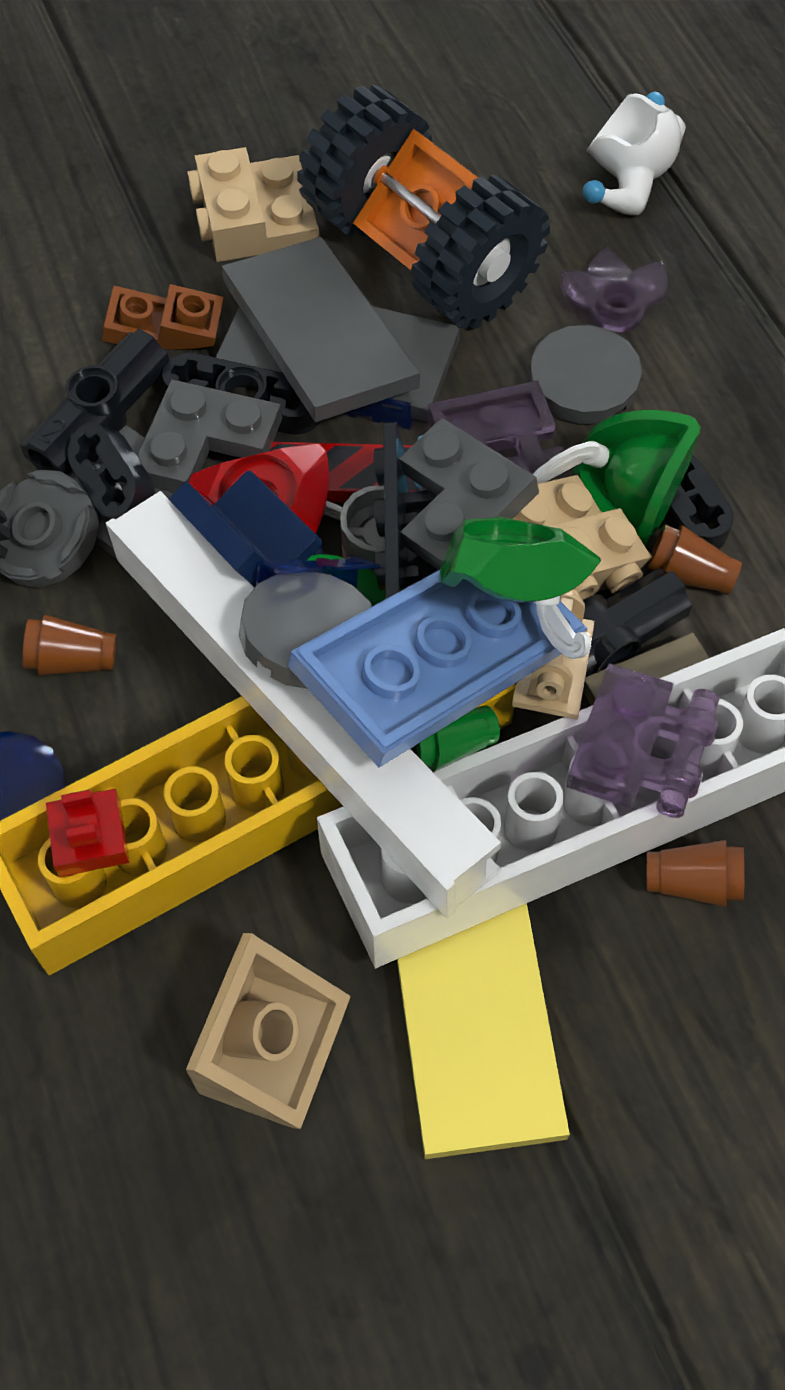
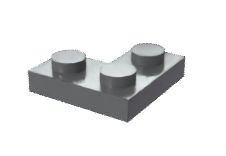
(200, 421)
(468, 484)

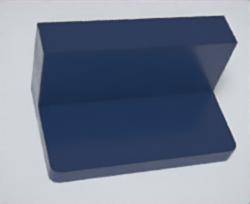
(248, 525)

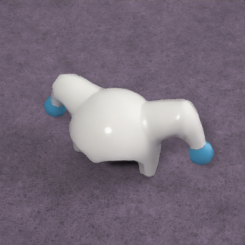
(636, 148)

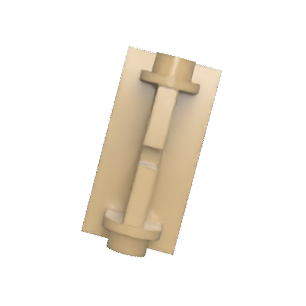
(559, 683)

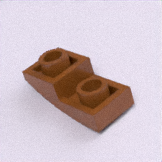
(177, 322)

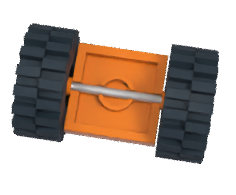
(455, 231)

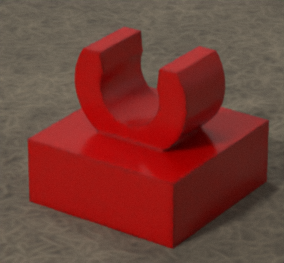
(87, 832)

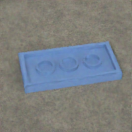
(422, 662)

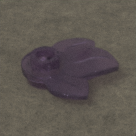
(614, 292)

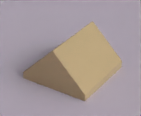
(267, 1034)

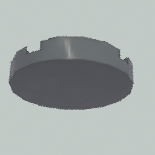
(586, 373)
(49, 526)
(291, 612)

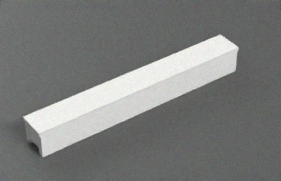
(398, 804)

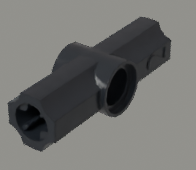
(98, 396)
(633, 617)

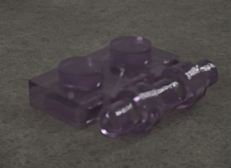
(504, 420)
(621, 735)

